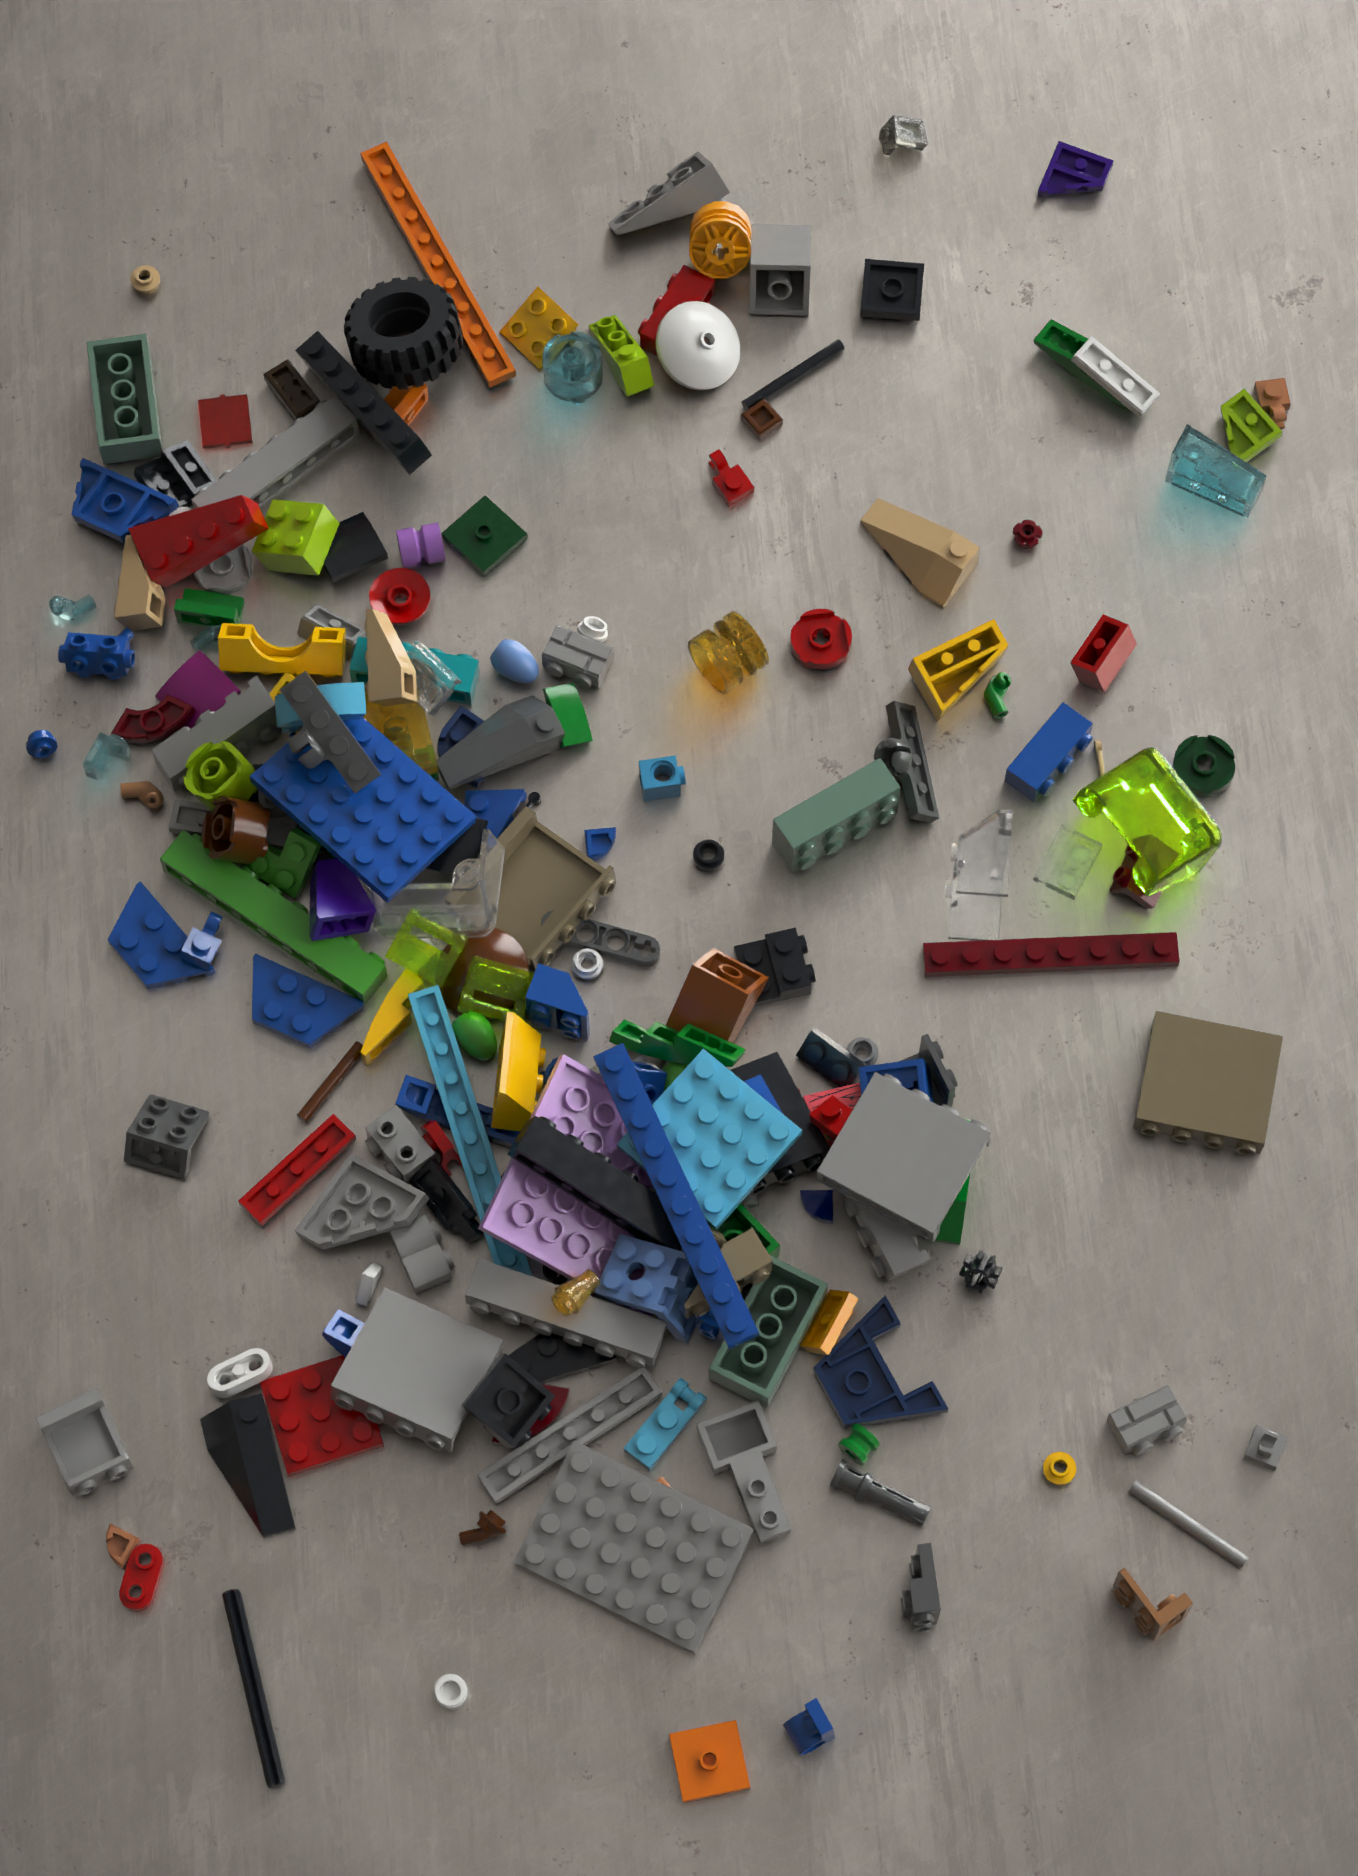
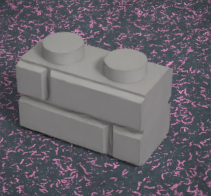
(577, 657)
(1147, 1421)

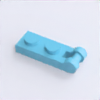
(664, 1425)

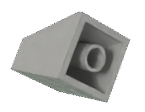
(780, 269)

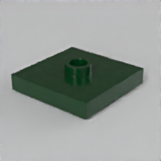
(484, 535)

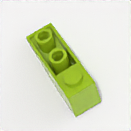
(622, 355)

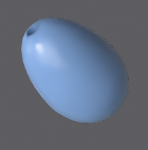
(514, 662)

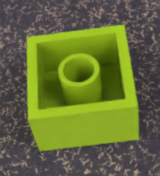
(296, 537)

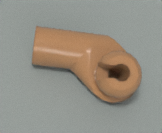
(145, 791)

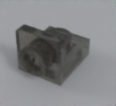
(902, 133)

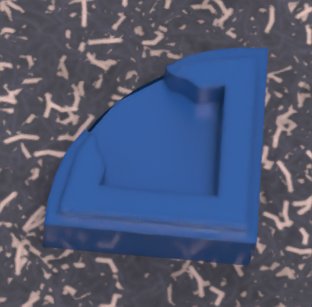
(599, 842)

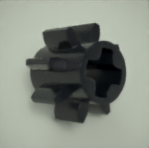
(980, 1271)

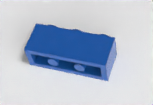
(1049, 753)

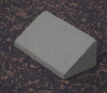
(322, 617)

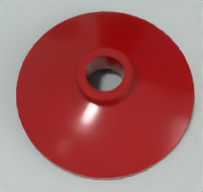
(400, 584)

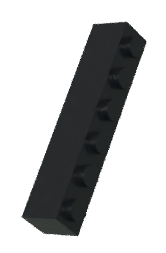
(364, 402)
(593, 1181)

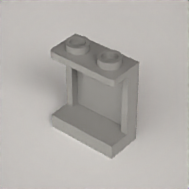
(84, 1443)

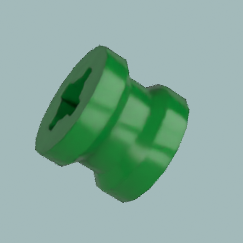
(859, 1444)

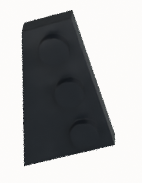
(552, 1358)

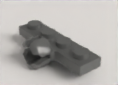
(326, 735)
(907, 760)

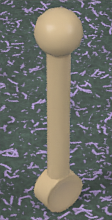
(1098, 750)

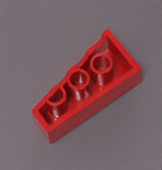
(192, 539)

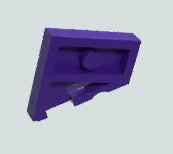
(1074, 171)

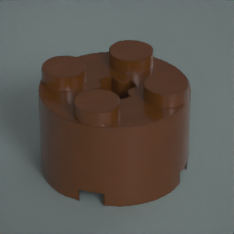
(236, 830)

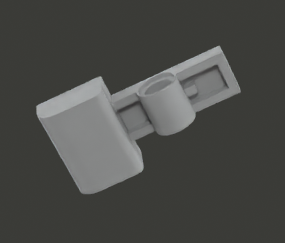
(739, 1443)

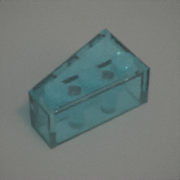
(1214, 473)

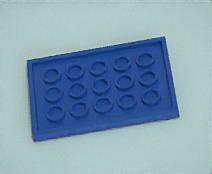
(384, 829)

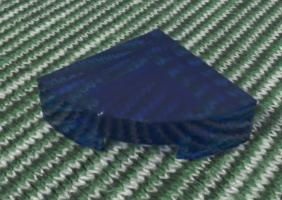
(818, 1204)

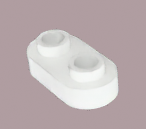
(239, 1373)

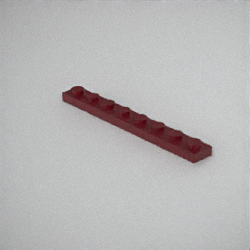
(1050, 954)

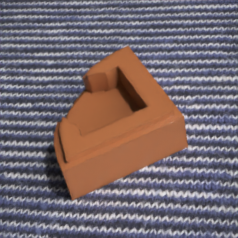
(120, 1545)

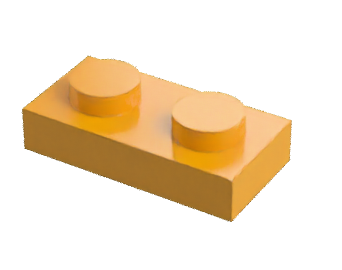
(829, 1322)

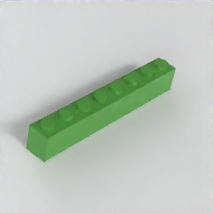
(273, 917)

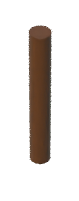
(330, 1082)

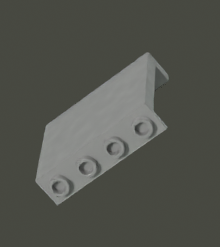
(903, 1155)
(414, 1369)

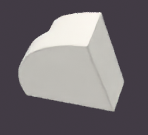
(368, 1283)

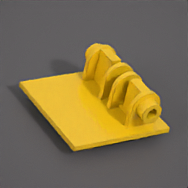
(536, 324)

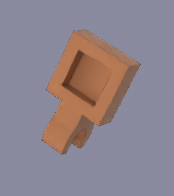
(1273, 398)

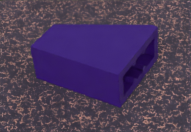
(337, 902)

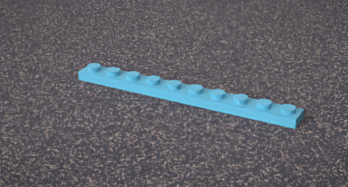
(462, 1113)

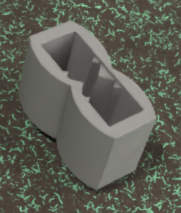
(422, 1255)

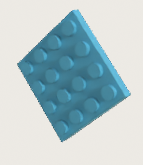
(719, 1134)

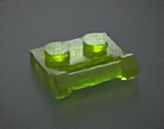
(422, 957)
(496, 980)

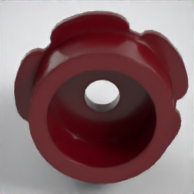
(1027, 541)

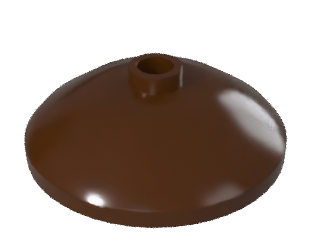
(496, 947)

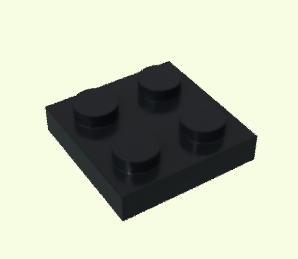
(892, 289)

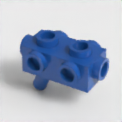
(98, 654)

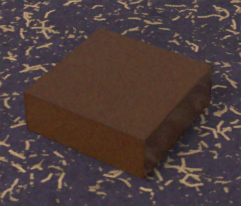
(761, 419)

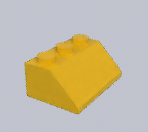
(517, 1074)

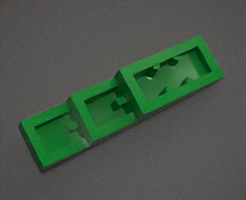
(1061, 346)
(673, 1045)

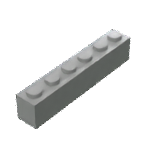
(285, 456)
(597, 1324)

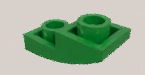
(570, 713)

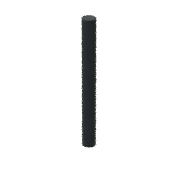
(794, 374)

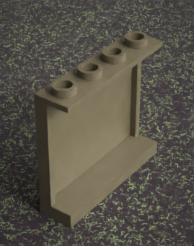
(545, 876)
(1208, 1083)

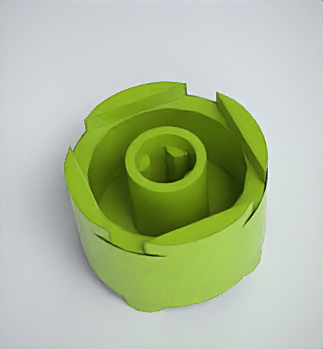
(217, 772)

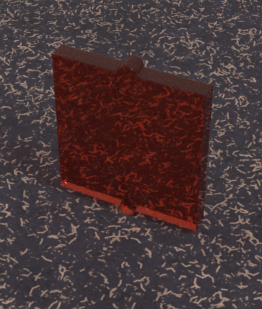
(225, 421)

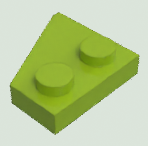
(1247, 426)

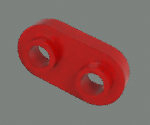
(141, 1576)

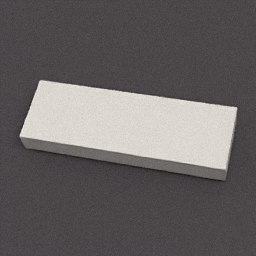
(1115, 376)

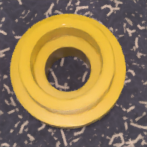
(1055, 1477)

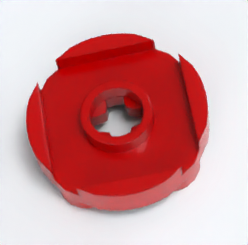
(816, 655)

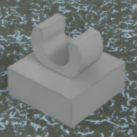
(1265, 1447)

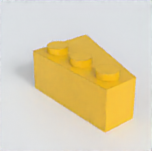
(956, 666)

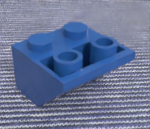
(556, 1003)

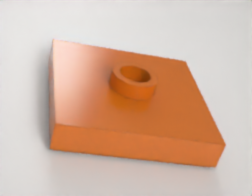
(709, 1761)

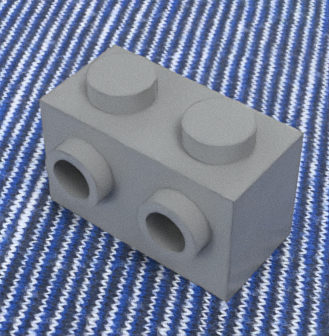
(398, 1144)

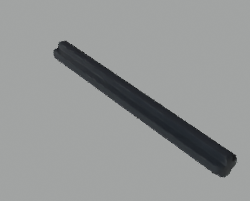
(253, 1688)

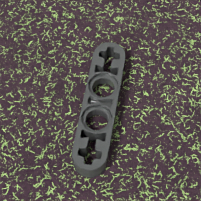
(604, 931)

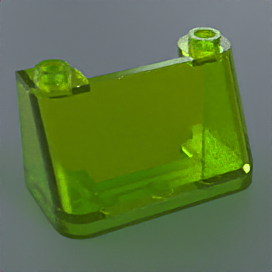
(1155, 818)

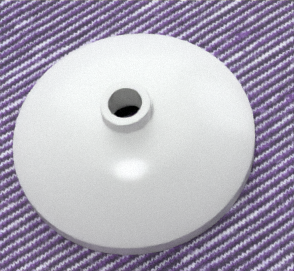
(686, 354)

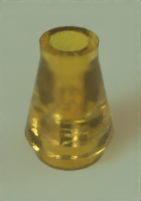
(574, 1293)

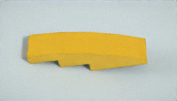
(391, 1017)

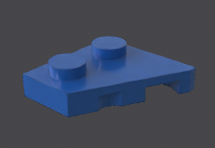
(495, 806)

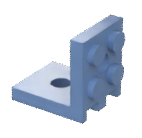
(660, 1291)

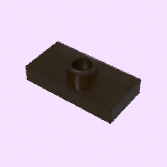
(291, 389)

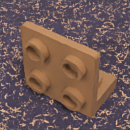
(1148, 1619)

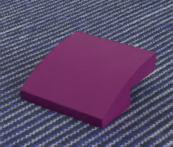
(199, 685)

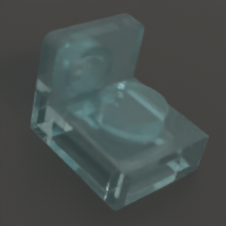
(100, 754)

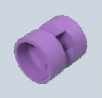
(420, 545)

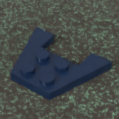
(861, 1382)

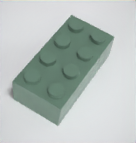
(124, 399)
(836, 816)
(783, 1314)

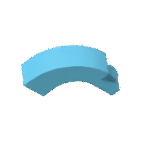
(345, 698)

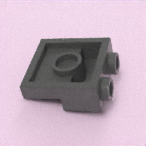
(921, 1598)

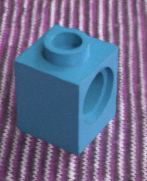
(654, 789)

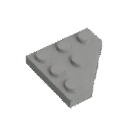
(359, 1205)

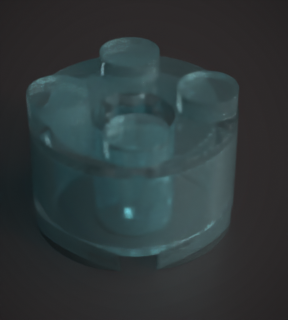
(572, 366)

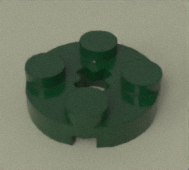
(1208, 748)

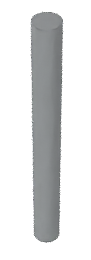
(1188, 1524)

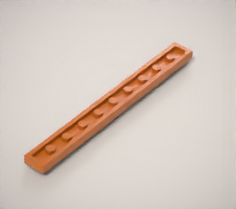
(437, 262)

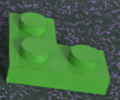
(292, 866)

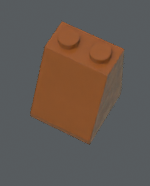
(717, 996)

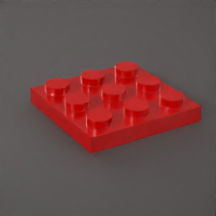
(310, 1424)

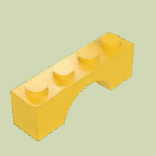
(245, 651)

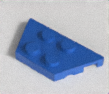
(115, 503)
(151, 942)
(297, 1004)

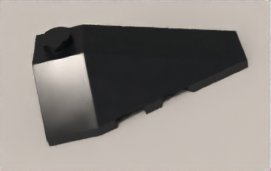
(246, 1454)

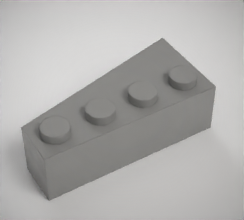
(241, 721)
(889, 1242)

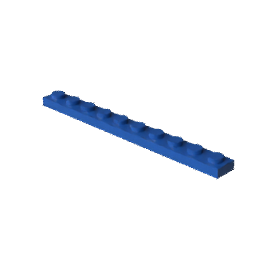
(676, 1196)

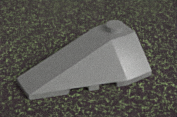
(688, 189)

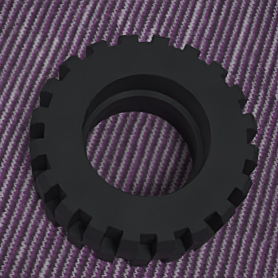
(407, 358)

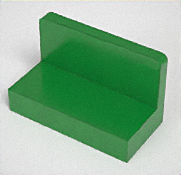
(208, 608)

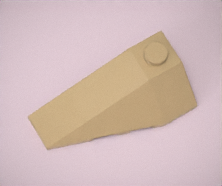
(928, 553)

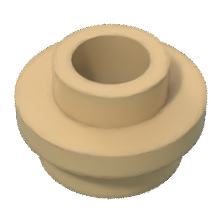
(145, 286)

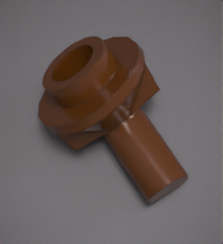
(489, 1524)

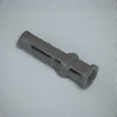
(865, 1487)

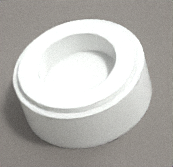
(450, 1692)

